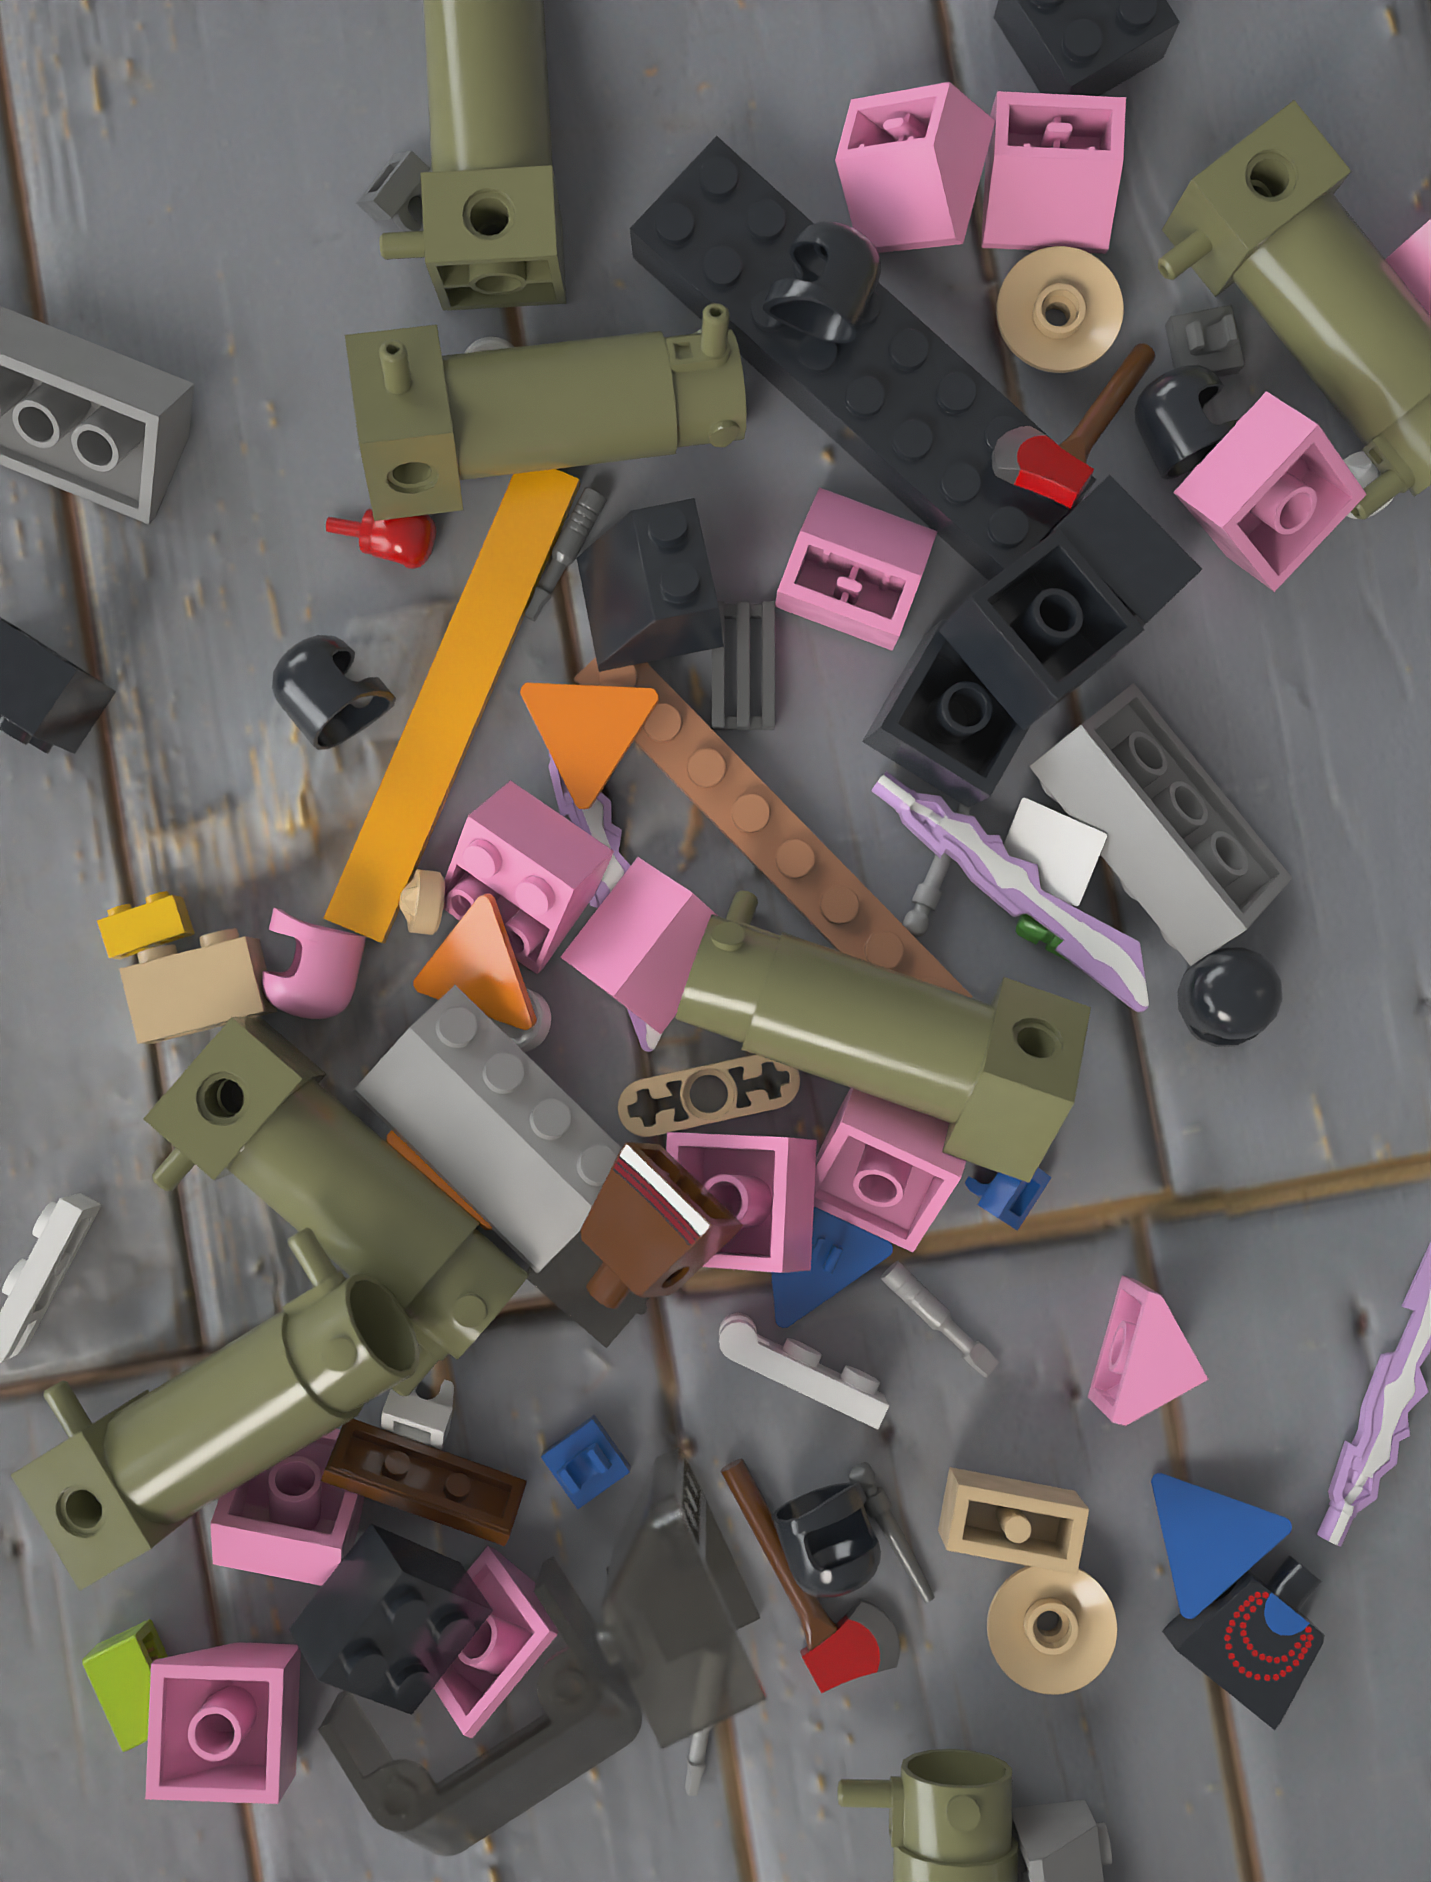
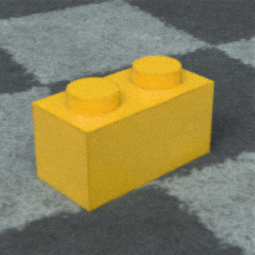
(146, 926)

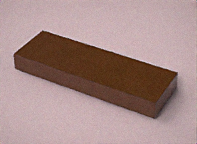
(425, 1481)

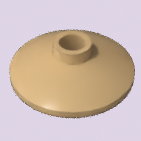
(1063, 281)
(1059, 1657)

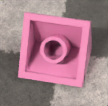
(642, 943)
(1142, 1356)
(501, 1647)

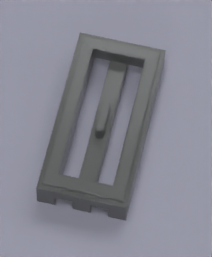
(743, 612)

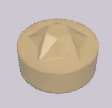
(423, 902)

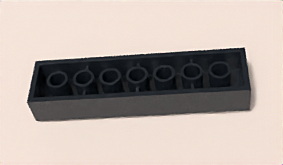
(887, 397)

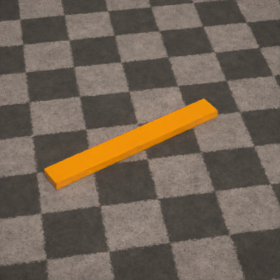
(451, 702)

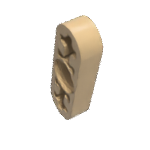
(665, 1118)

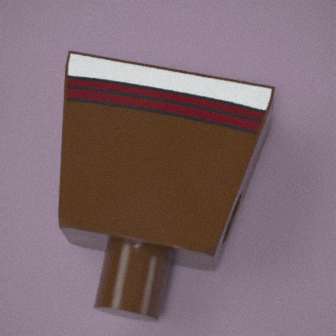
(652, 1226)

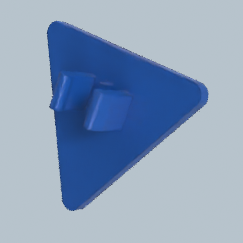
(838, 1258)
(1210, 1539)

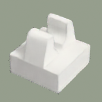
(420, 1418)

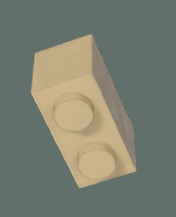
(196, 988)
(1013, 1521)

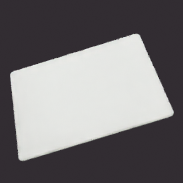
(1058, 845)

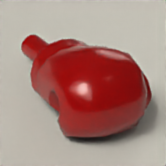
(396, 540)

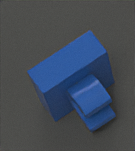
(1008, 1196)
(586, 1462)

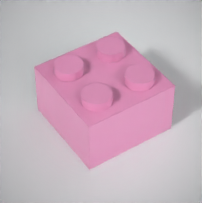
(1271, 491)
(765, 1186)

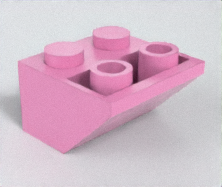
(913, 165)
(1053, 171)
(855, 569)
(534, 867)

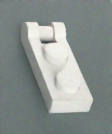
(36, 1280)
(800, 1370)

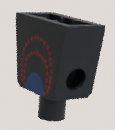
(1255, 1639)

